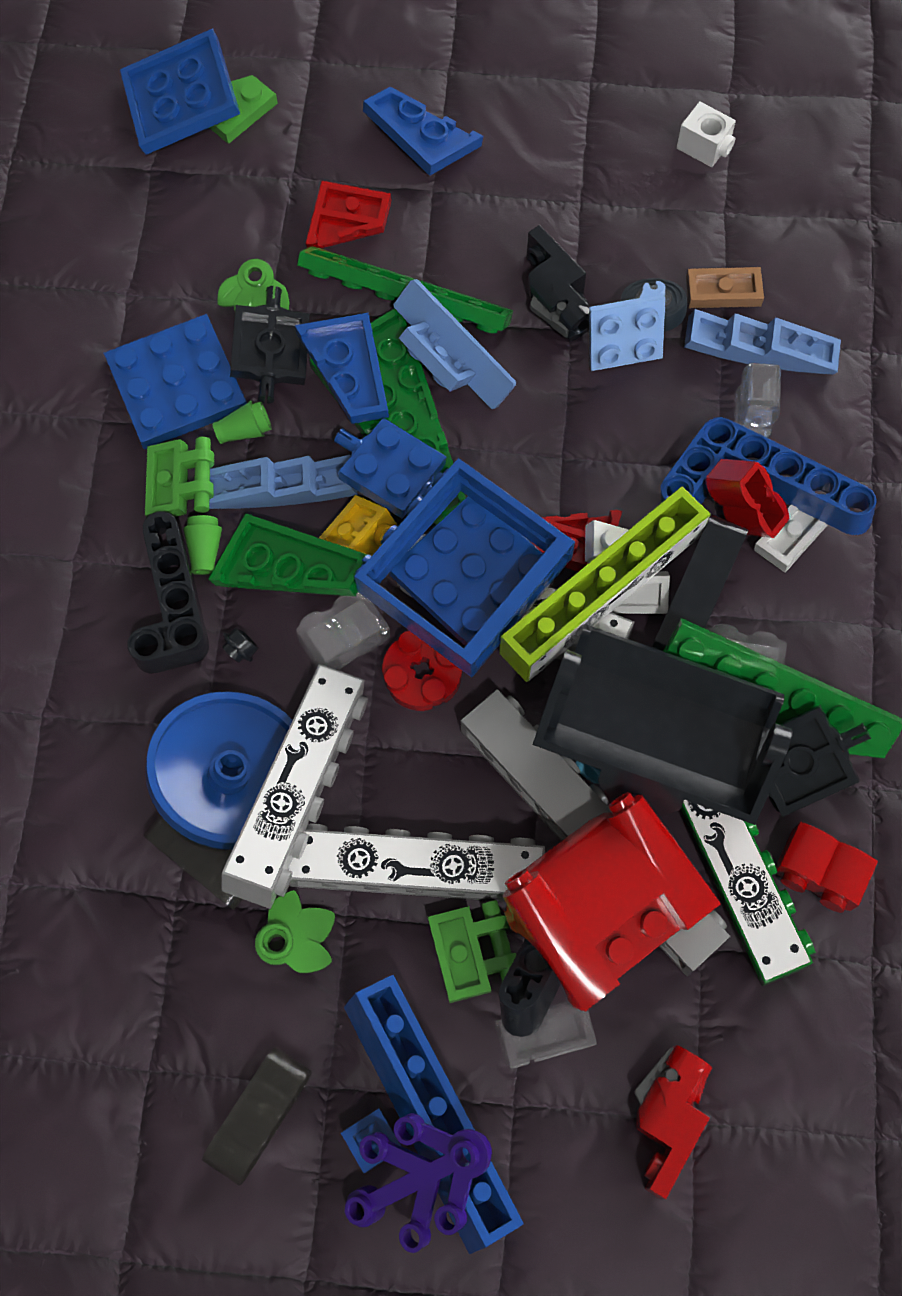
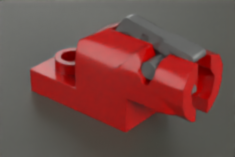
(669, 1115)

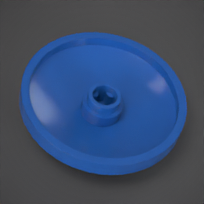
(212, 763)

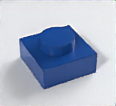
(372, 1123)

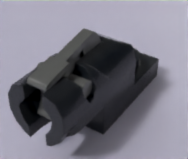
(556, 286)

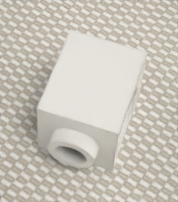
(706, 134)

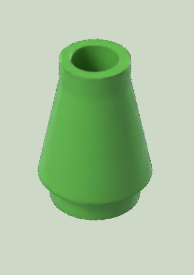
(244, 423)
(202, 541)

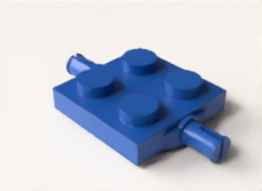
(389, 466)

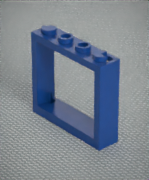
(420, 516)

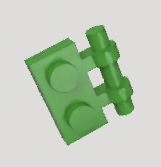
(168, 475)
(460, 953)

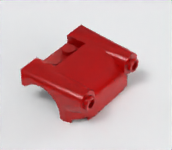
(606, 898)

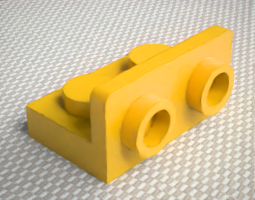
(360, 526)

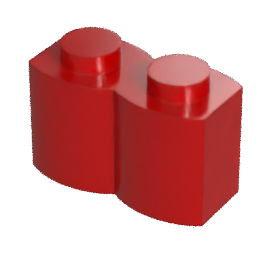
(748, 497)
(825, 867)

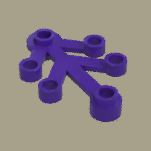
(422, 1177)

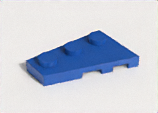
(421, 135)
(349, 364)

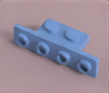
(449, 348)

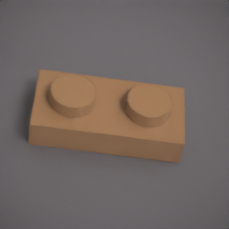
(724, 287)

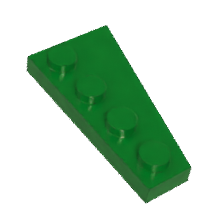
(285, 560)

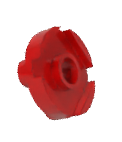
(402, 680)

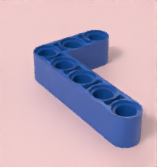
(777, 460)

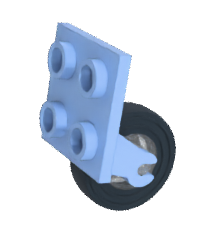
(636, 325)

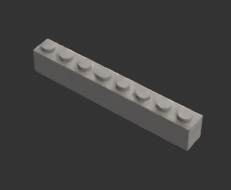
(565, 801)

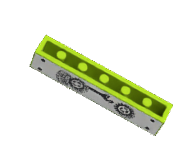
(603, 584)

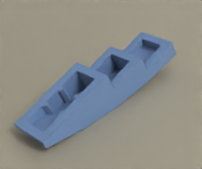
(756, 342)
(278, 484)

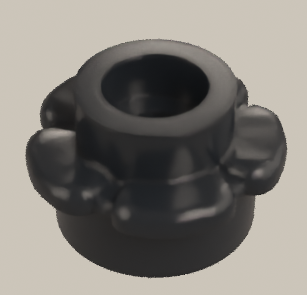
(239, 645)

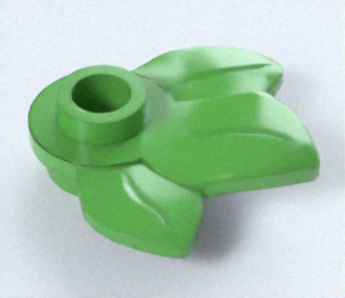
(244, 292)
(302, 933)

